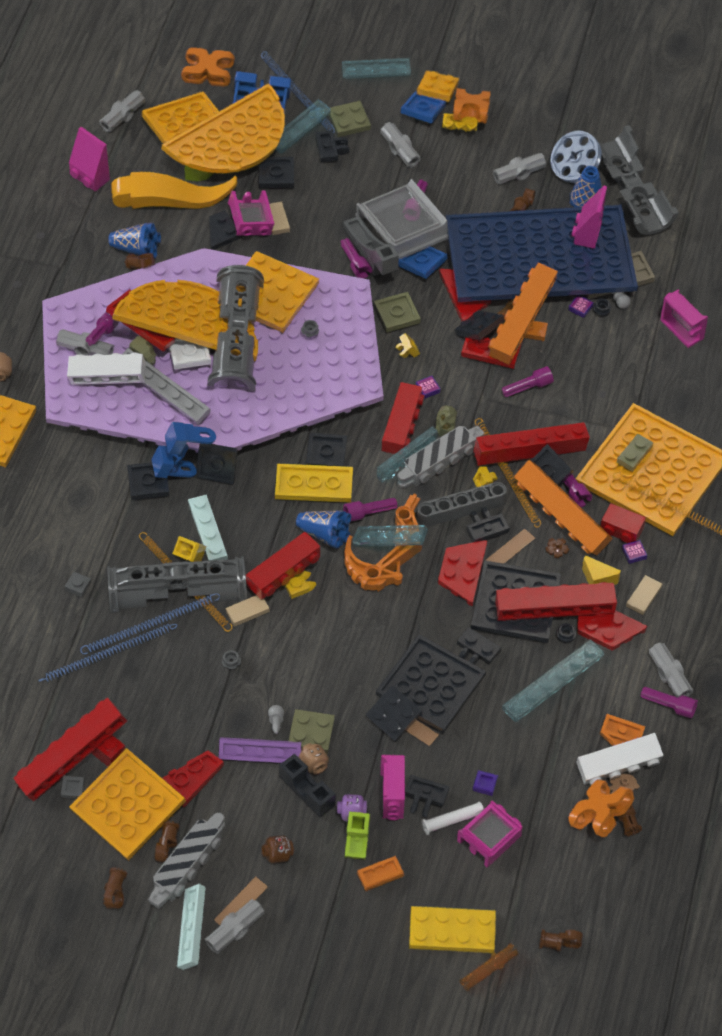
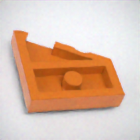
(619, 730)

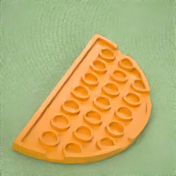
(232, 137)
(180, 311)

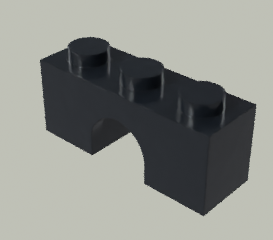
(297, 777)

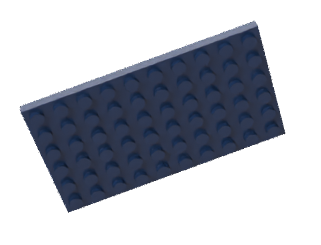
(499, 249)

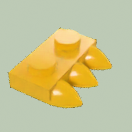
(466, 123)
(298, 585)

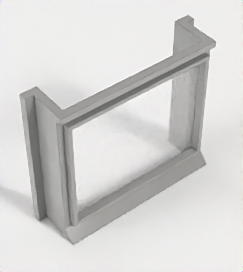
(405, 219)

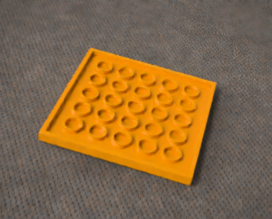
(675, 467)

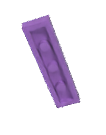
(257, 749)

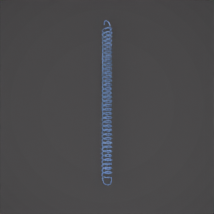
(297, 95)
(169, 616)
(108, 651)

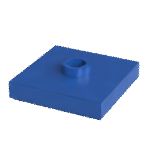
(423, 107)
(423, 262)

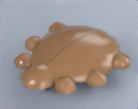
(624, 780)

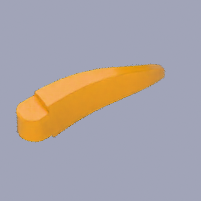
(158, 189)

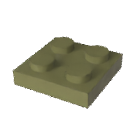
(349, 119)
(397, 312)
(312, 728)

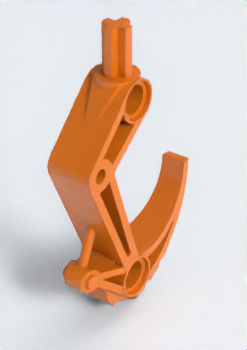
(383, 570)

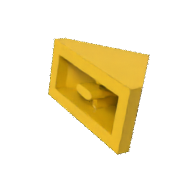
(189, 549)
(599, 572)

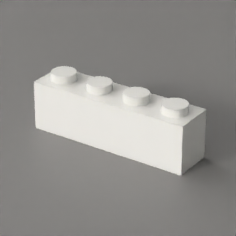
(106, 369)
(620, 758)

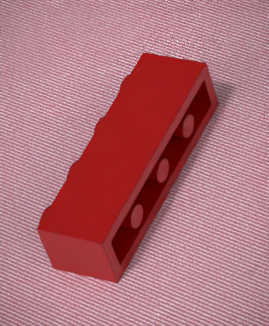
(402, 418)
(283, 565)

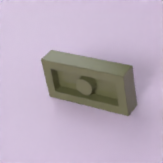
(635, 452)

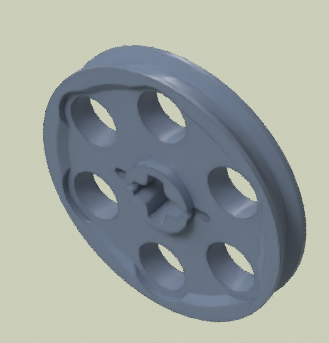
(570, 152)

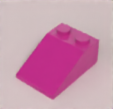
(89, 160)
(590, 220)

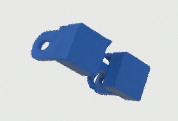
(247, 83)
(168, 458)

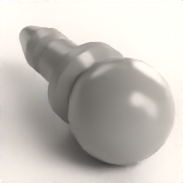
(622, 300)
(276, 717)

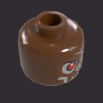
(278, 849)

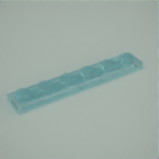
(552, 681)

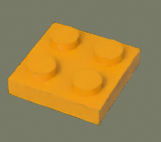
(438, 86)

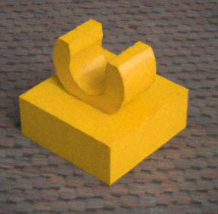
(408, 345)
(483, 477)

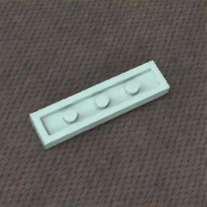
(207, 528)
(191, 927)

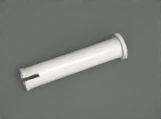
(451, 818)

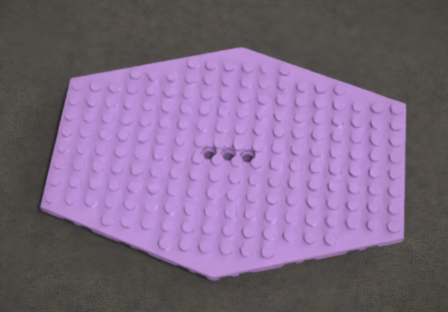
(295, 375)

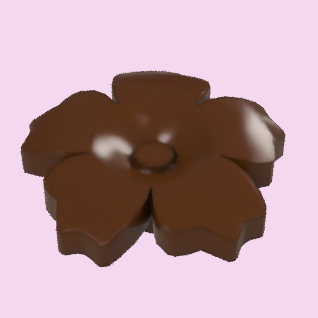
(557, 547)

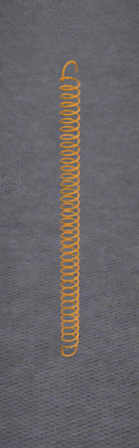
(521, 494)
(666, 503)
(163, 556)

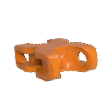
(208, 67)
(471, 105)
(601, 808)

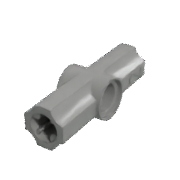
(122, 111)
(400, 144)
(519, 168)
(80, 346)
(670, 670)
(234, 926)

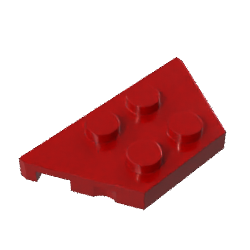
(464, 309)
(462, 569)
(609, 629)

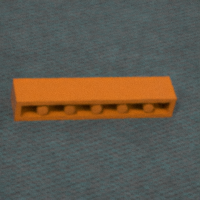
(523, 313)
(563, 508)

